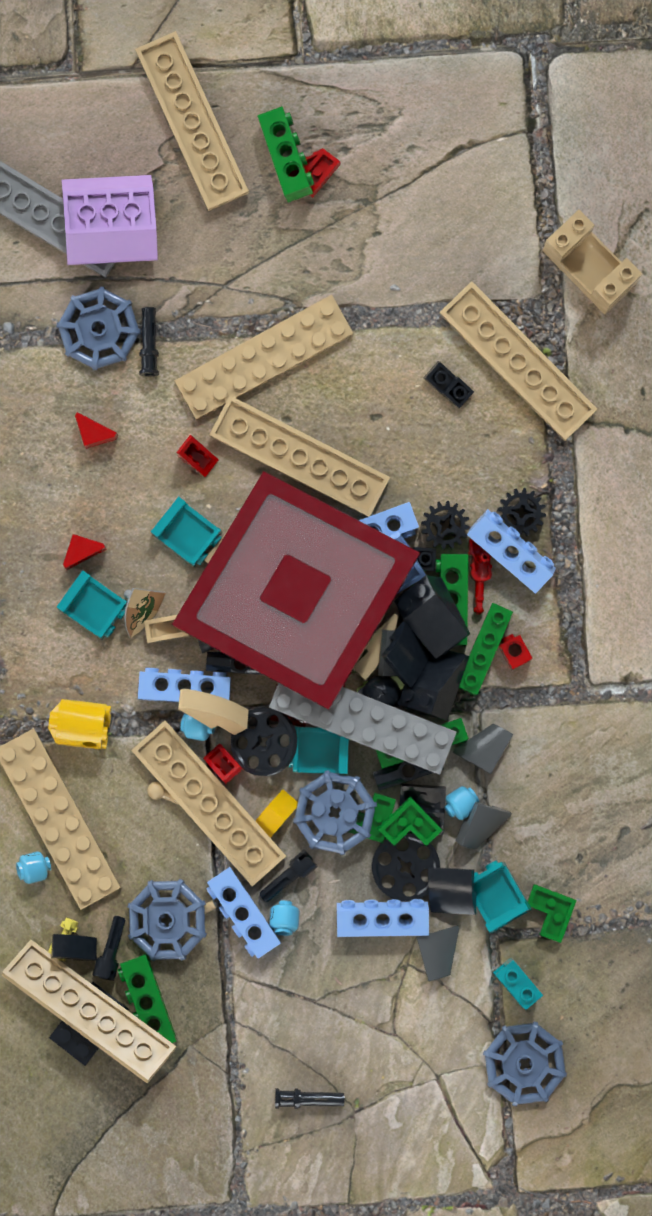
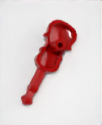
(479, 572)

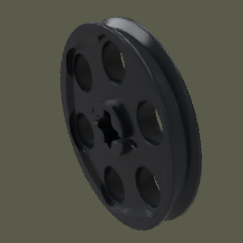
(273, 743)
(394, 867)

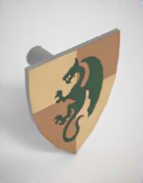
(140, 606)

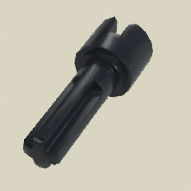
(300, 867)
(106, 965)

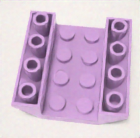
(109, 219)

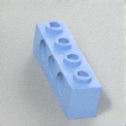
(402, 513)
(515, 563)
(148, 679)
(393, 926)
(268, 938)

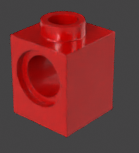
(524, 656)

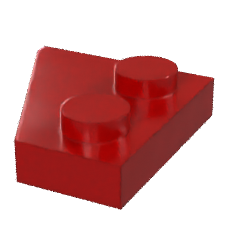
(321, 166)

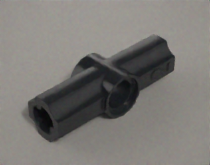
(223, 663)
(393, 775)

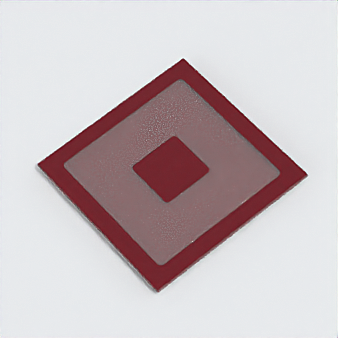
(296, 590)

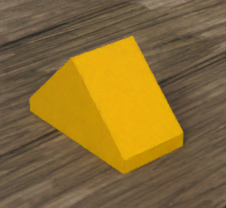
(277, 813)

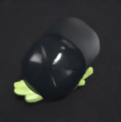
(383, 689)

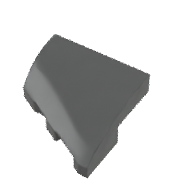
(485, 747)
(481, 825)
(438, 952)

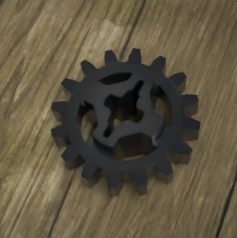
(531, 513)
(455, 530)

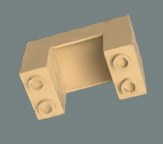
(590, 263)

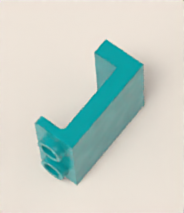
(187, 532)
(93, 605)
(320, 751)
(499, 896)
(518, 983)

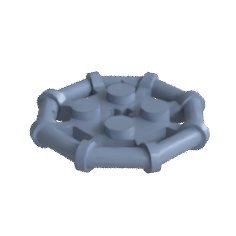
(109, 335)
(331, 825)
(177, 928)
(523, 1050)

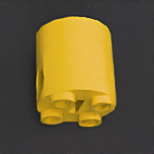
(80, 724)

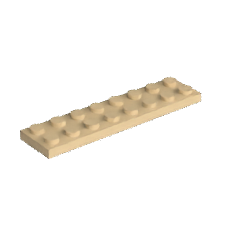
(192, 121)
(264, 357)
(518, 361)
(299, 456)
(208, 803)
(57, 819)
(89, 1011)

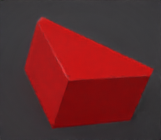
(93, 432)
(197, 456)
(80, 550)
(223, 763)

